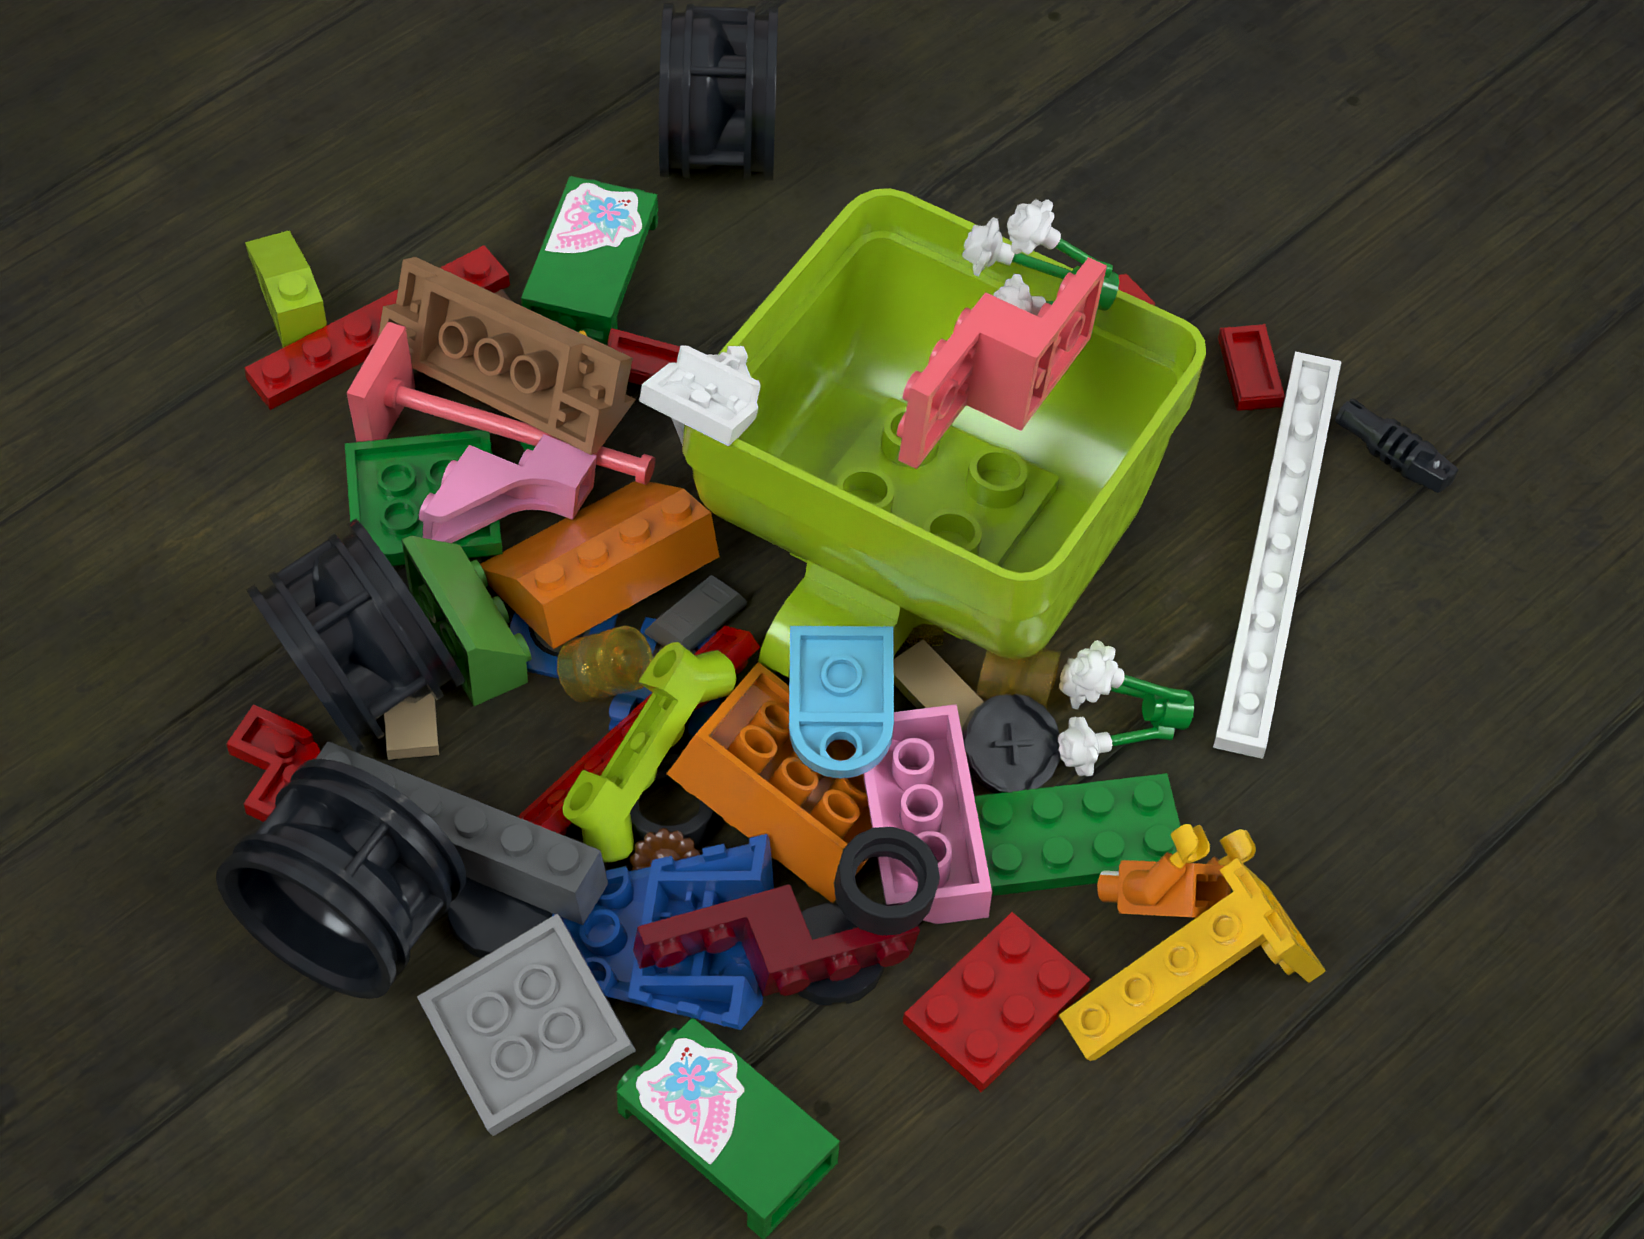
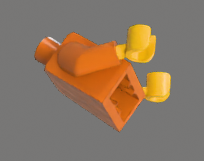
(1174, 883)

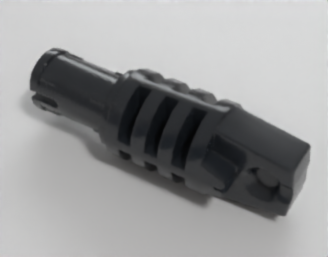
(1398, 447)

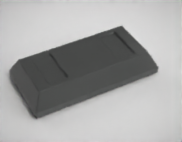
(697, 614)

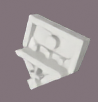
(706, 392)

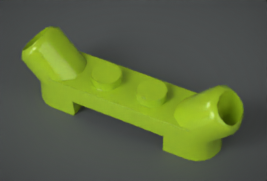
(677, 685)

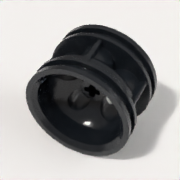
(717, 89)
(355, 632)
(342, 878)

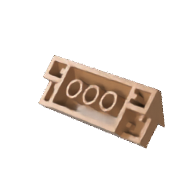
(510, 356)

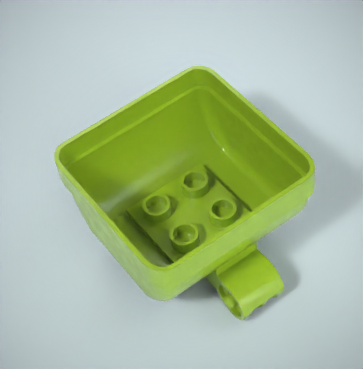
(995, 519)

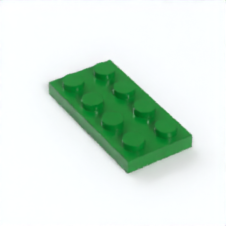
(1074, 831)

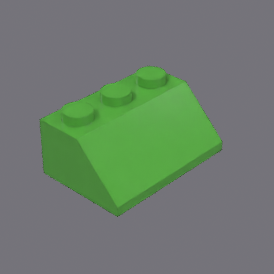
(466, 617)

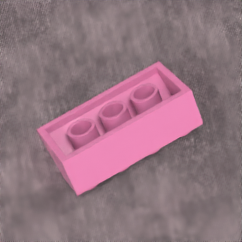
(929, 792)

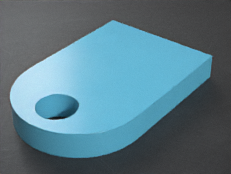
(841, 691)

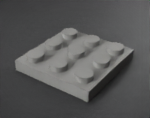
(525, 1024)

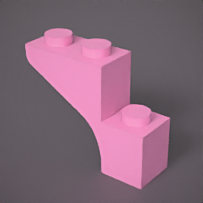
(487, 488)

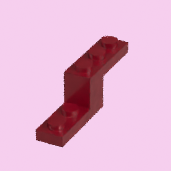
(773, 940)

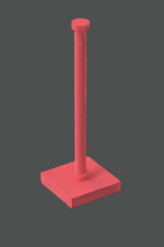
(388, 385)

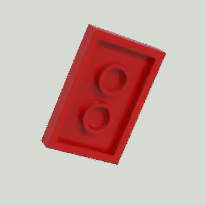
(996, 1001)

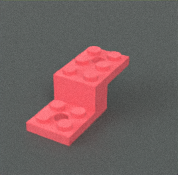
(999, 362)

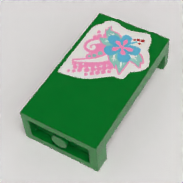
(590, 255)
(729, 1124)

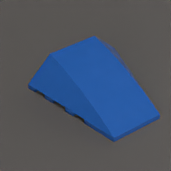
(704, 984)

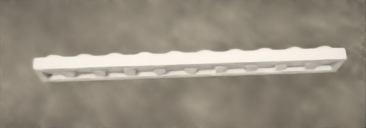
(1277, 557)

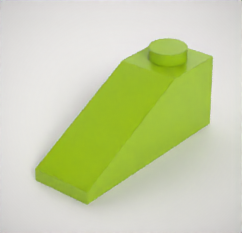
(287, 286)

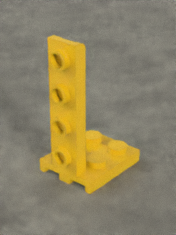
(1188, 961)

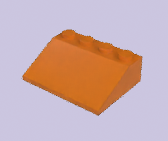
(603, 559)
(758, 784)

